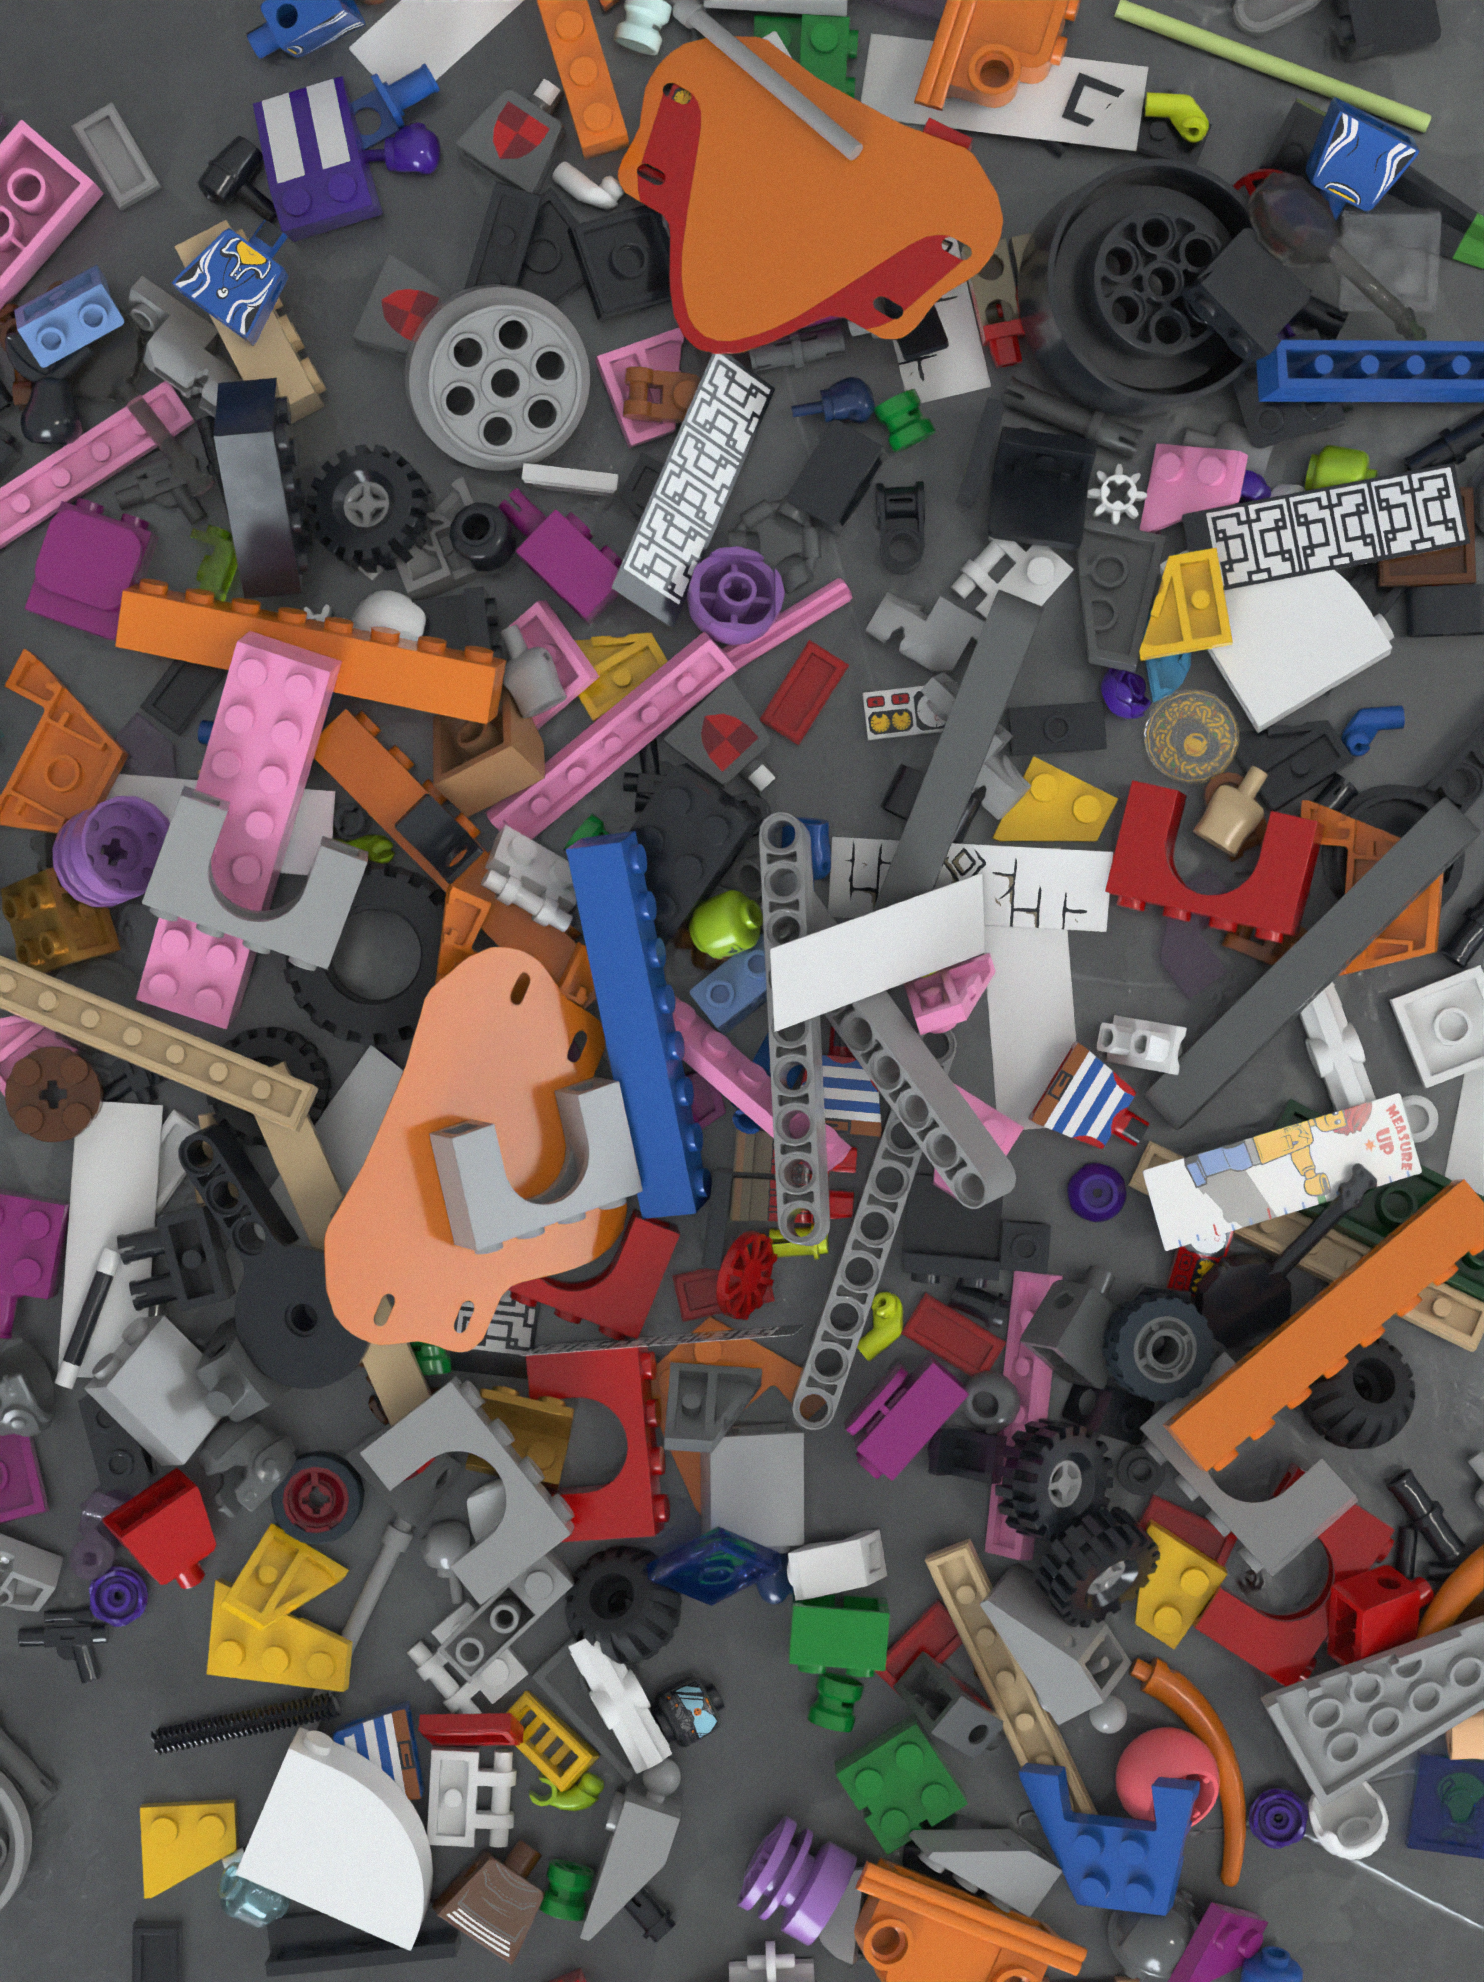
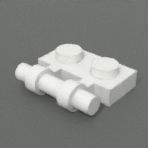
(1031, 578)
(530, 879)
(493, 1681)
(455, 1796)

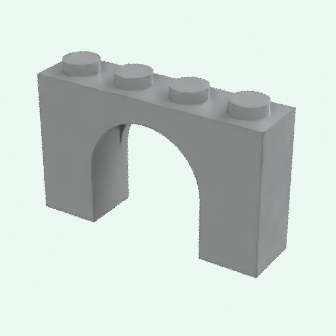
(302, 928)
(595, 1172)
(456, 1422)
(1270, 1529)

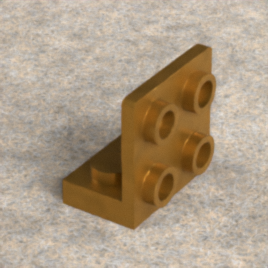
(53, 926)
(539, 1431)

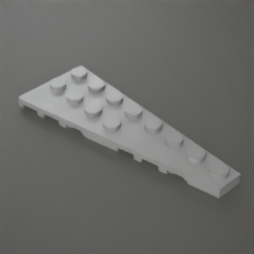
(1380, 1708)

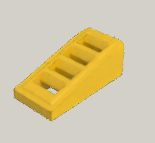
(558, 1728)

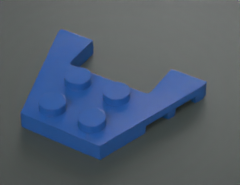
(1110, 1858)

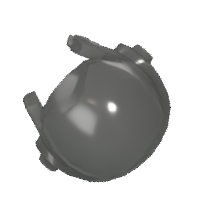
(25, 1390)
(249, 1462)
(1152, 1942)

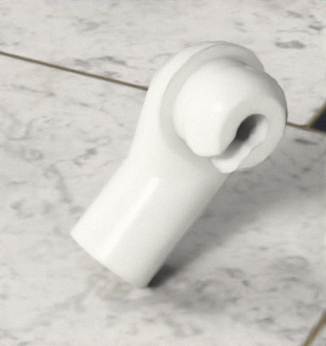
(585, 190)

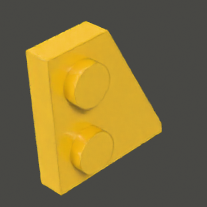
(1189, 608)
(621, 666)
(1056, 808)
(280, 1579)
(1177, 1588)
(184, 1839)

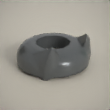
(1006, 1396)

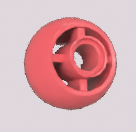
(1167, 1754)

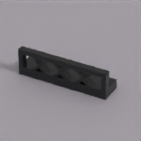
(322, 1943)

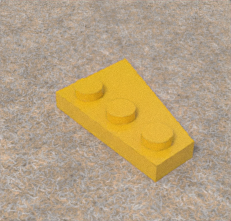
(283, 1653)

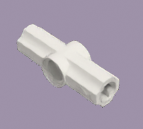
(1336, 1051)
(621, 1705)

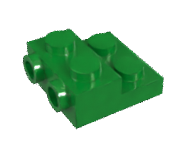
(817, 44)

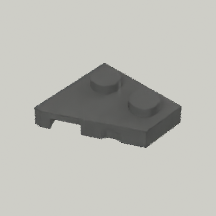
(706, 1403)

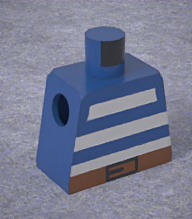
(388, 1742)

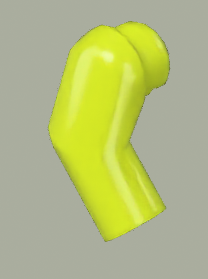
(886, 1325)

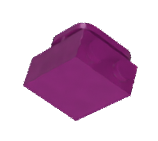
(88, 566)
(903, 1415)

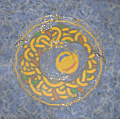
(1191, 736)

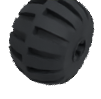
(1364, 1400)
(601, 1593)

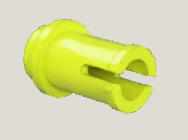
(791, 1249)

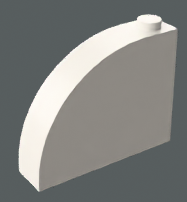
(1296, 642)
(343, 1841)

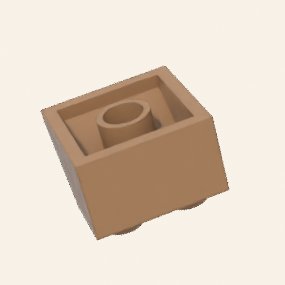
(486, 762)

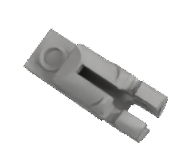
(181, 344)
(928, 639)
(998, 774)

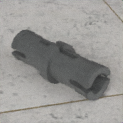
(798, 349)

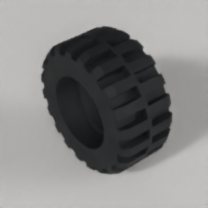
(386, 1019)

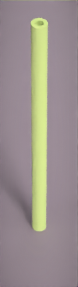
(1272, 65)

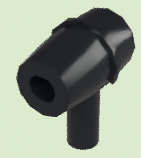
(230, 177)

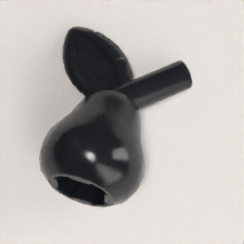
(51, 410)

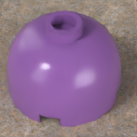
(734, 595)

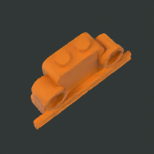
(992, 46)
(939, 1933)

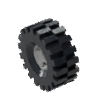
(354, 493)
(1053, 1478)
(1097, 1566)

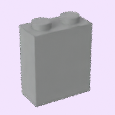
(155, 1390)
(756, 1485)

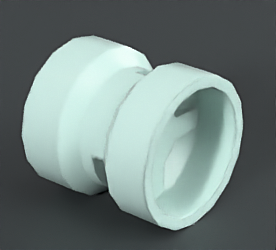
(643, 25)

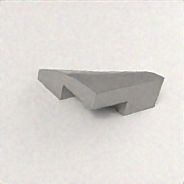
(437, 565)
(26, 1574)

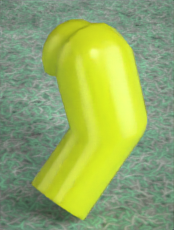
(1181, 111)

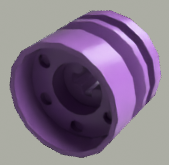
(130, 835)
(796, 1880)

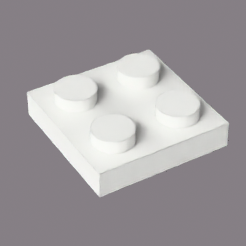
(1444, 1025)

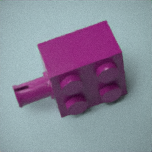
(564, 557)
(30, 1250)

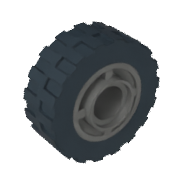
(1185, 1352)

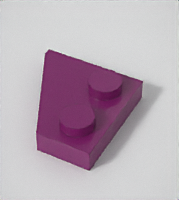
(1220, 1944)

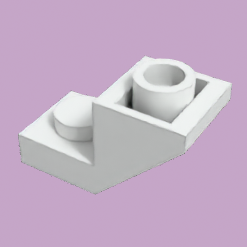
(836, 1565)

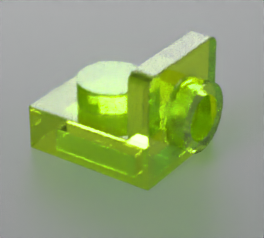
(219, 569)

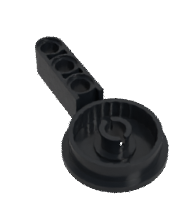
(1402, 806)
(276, 1274)

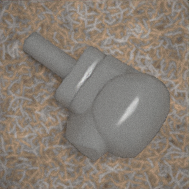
(441, 1547)

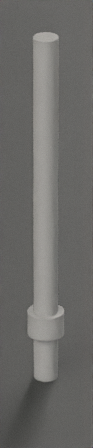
(693, 15)
(395, 1540)

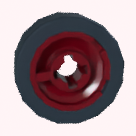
(325, 1522)

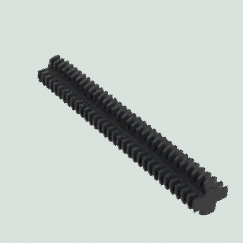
(245, 1724)

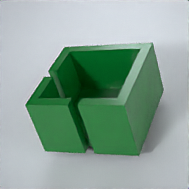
(839, 1637)
(900, 1783)

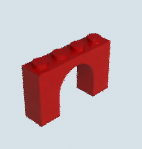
(1268, 901)
(622, 1292)
(622, 1382)
(1287, 1642)

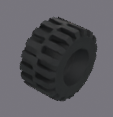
(280, 1045)

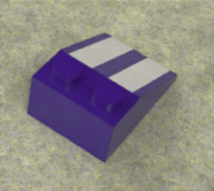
(315, 160)

